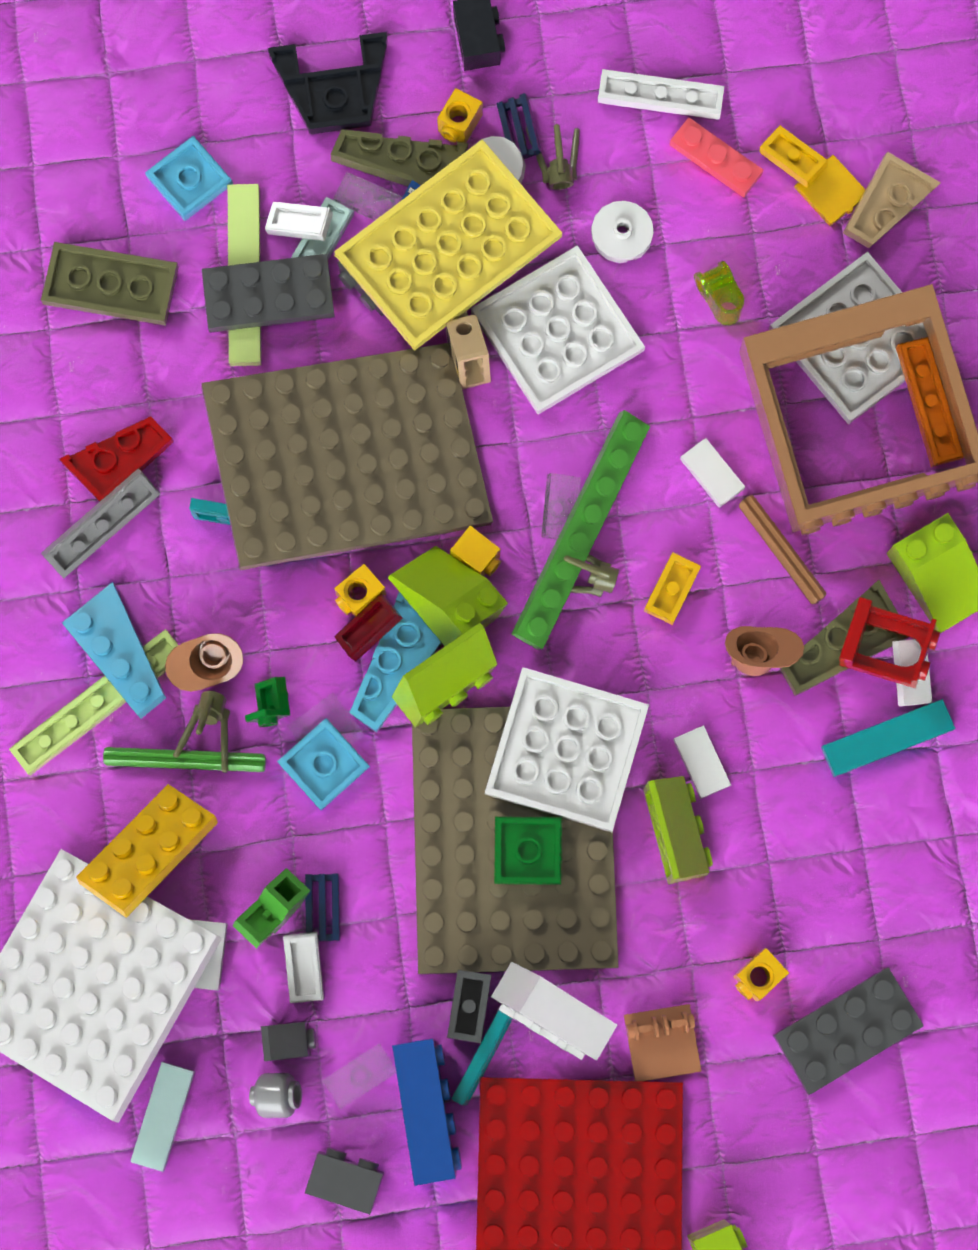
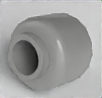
(276, 1095)

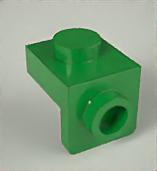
(271, 702)

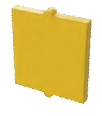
(832, 192)

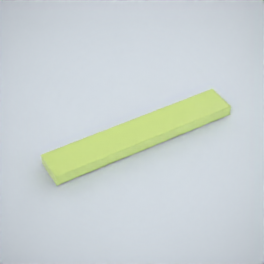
(242, 249)
(83, 713)

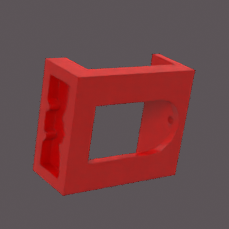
(921, 631)

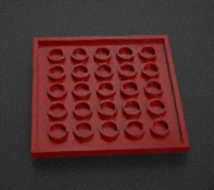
(579, 1165)

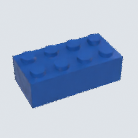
(425, 1113)

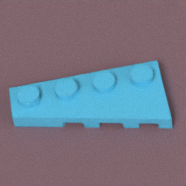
(113, 645)
(395, 655)

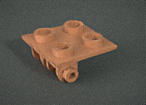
(662, 1043)

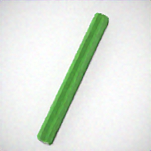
(187, 760)

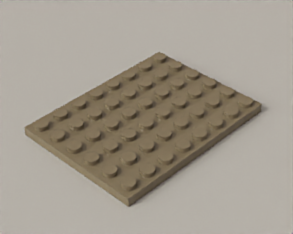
(345, 455)
(460, 911)

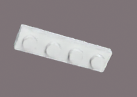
(661, 94)

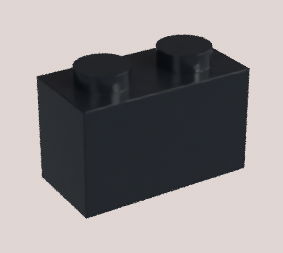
(477, 33)

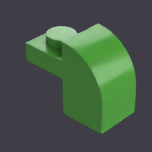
(272, 909)

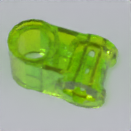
(720, 287)

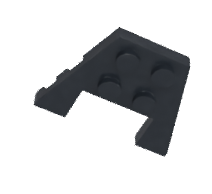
(336, 96)

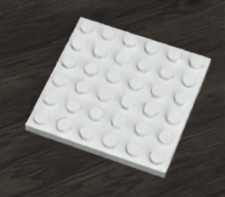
(93, 989)

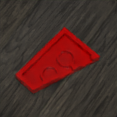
(113, 460)

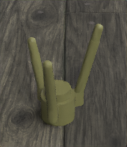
(560, 173)
(601, 575)
(209, 712)

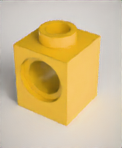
(459, 105)
(477, 552)
(360, 578)
(773, 969)

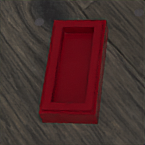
(368, 627)

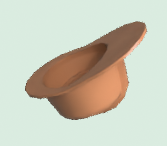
(762, 648)
(204, 662)

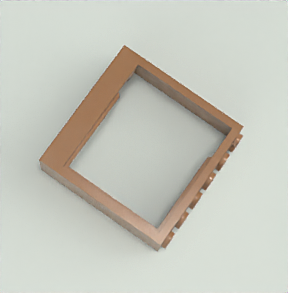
(839, 331)

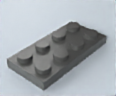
(267, 293)
(848, 1030)

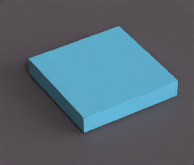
(188, 178)
(323, 764)

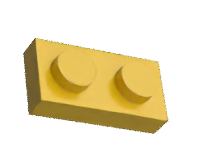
(793, 156)
(672, 588)

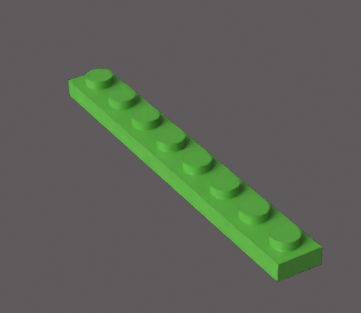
(580, 530)

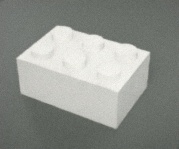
(552, 1013)

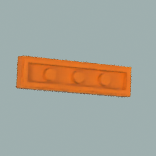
(929, 402)

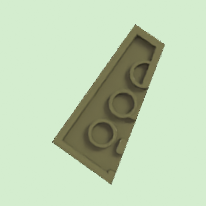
(394, 159)
(823, 651)

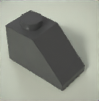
(287, 1041)

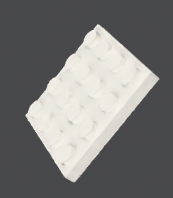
(557, 329)
(861, 373)
(567, 749)

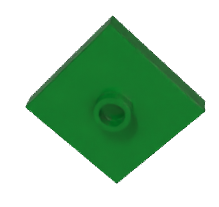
(528, 850)

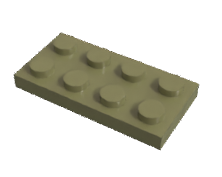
(110, 283)

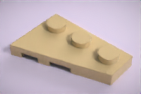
(887, 199)

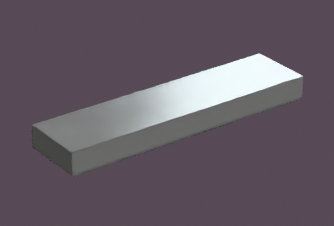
(100, 523)

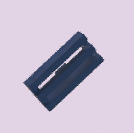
(512, 105)
(322, 878)

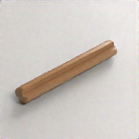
(782, 549)

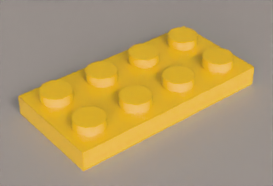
(147, 850)

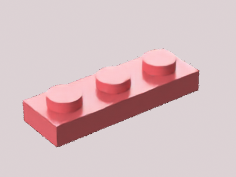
(716, 157)

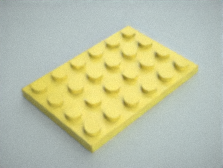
(448, 244)

